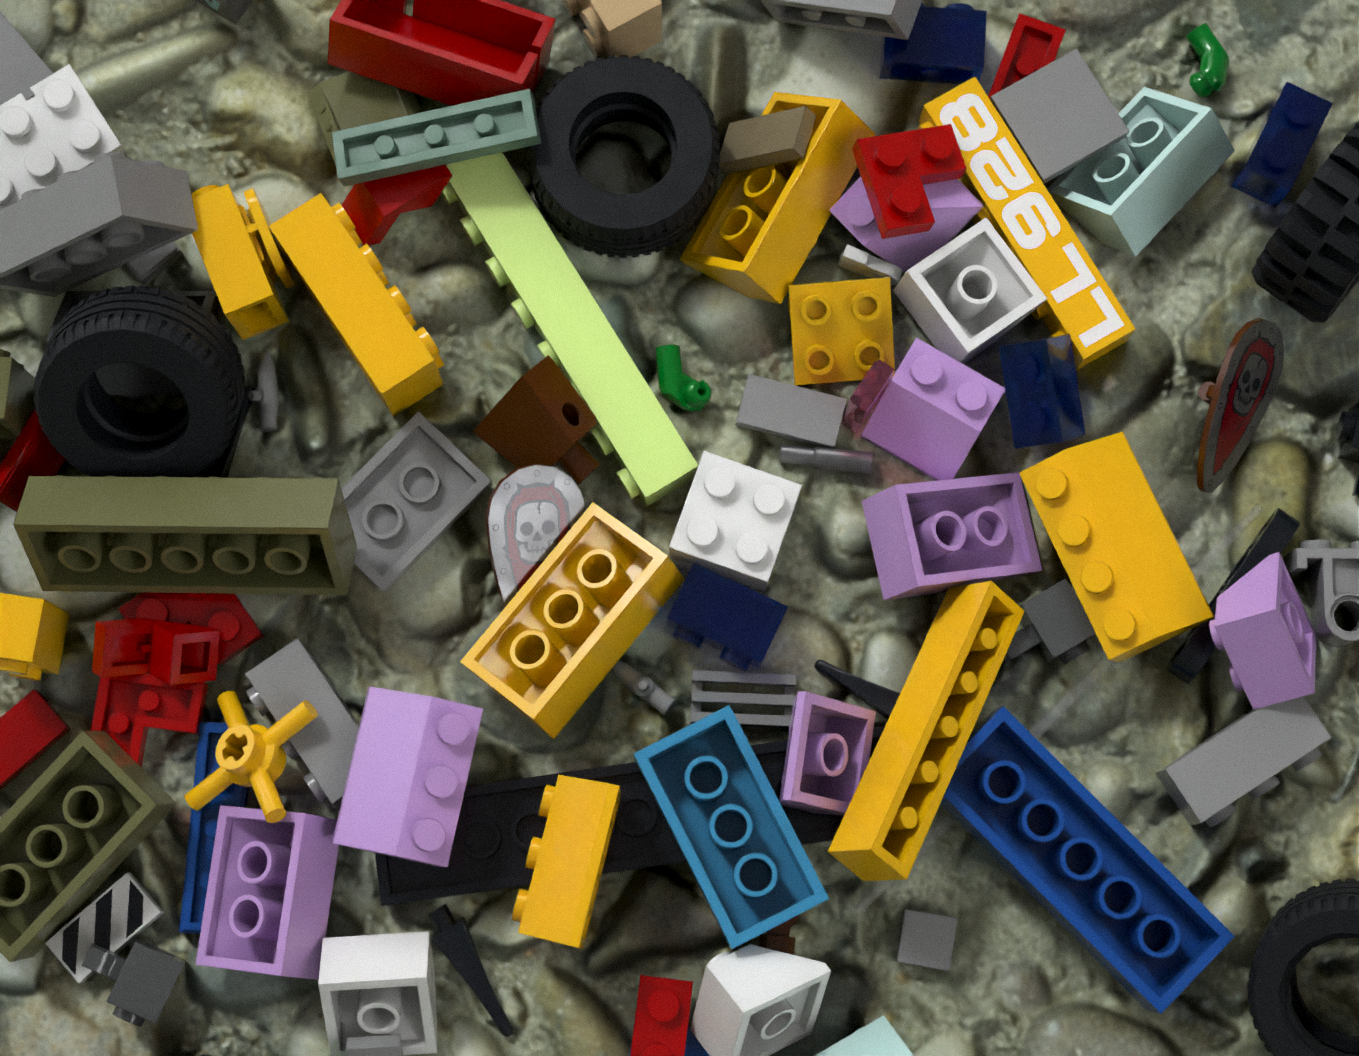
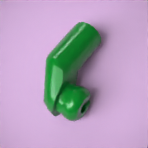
(1213, 61)
(675, 384)

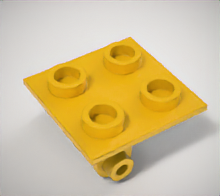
(840, 329)

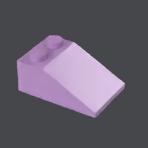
(950, 534)

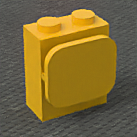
(241, 258)

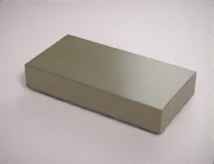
(766, 140)

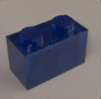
(941, 48)
(1281, 144)
(1042, 391)
(725, 617)

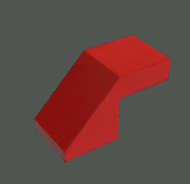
(378, 202)
(158, 647)

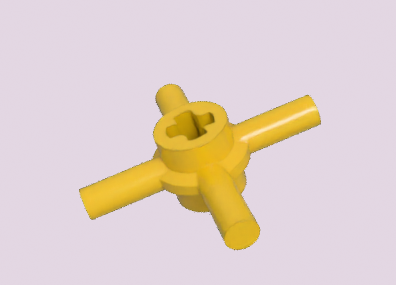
(251, 756)

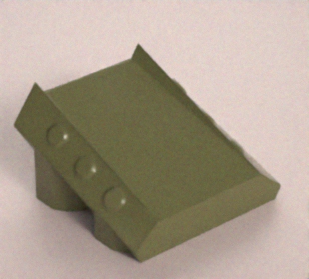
(357, 101)

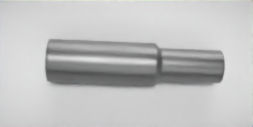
(828, 458)

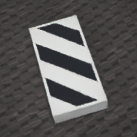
(108, 922)

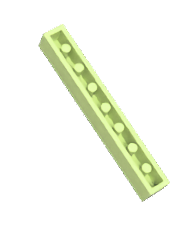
(570, 325)

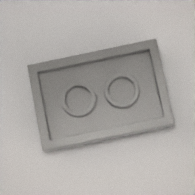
(408, 499)

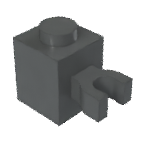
(1054, 625)
(141, 979)

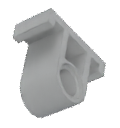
(1332, 585)

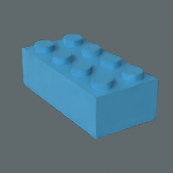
(730, 827)

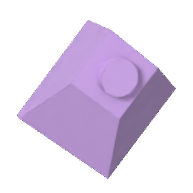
(951, 208)

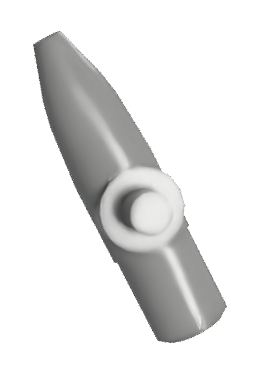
(266, 394)
(644, 687)

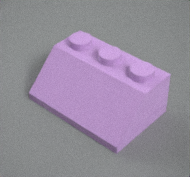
(407, 776)
(268, 893)

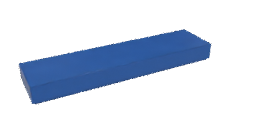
(203, 828)

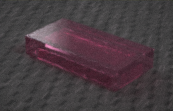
(867, 395)

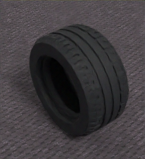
(1273, 993)

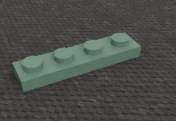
(436, 137)

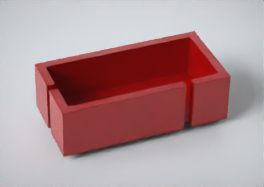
(445, 48)

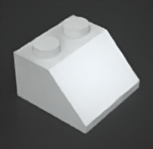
(969, 292)
(379, 989)
(757, 1001)

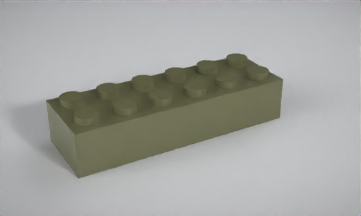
(187, 534)

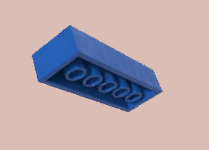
(1081, 863)

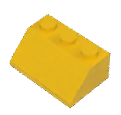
(567, 860)

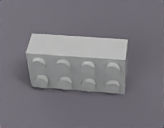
(92, 223)

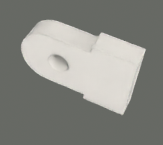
(868, 265)

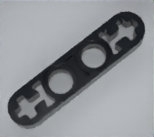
(1198, 643)

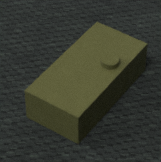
(70, 838)

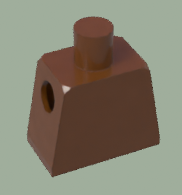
(542, 423)

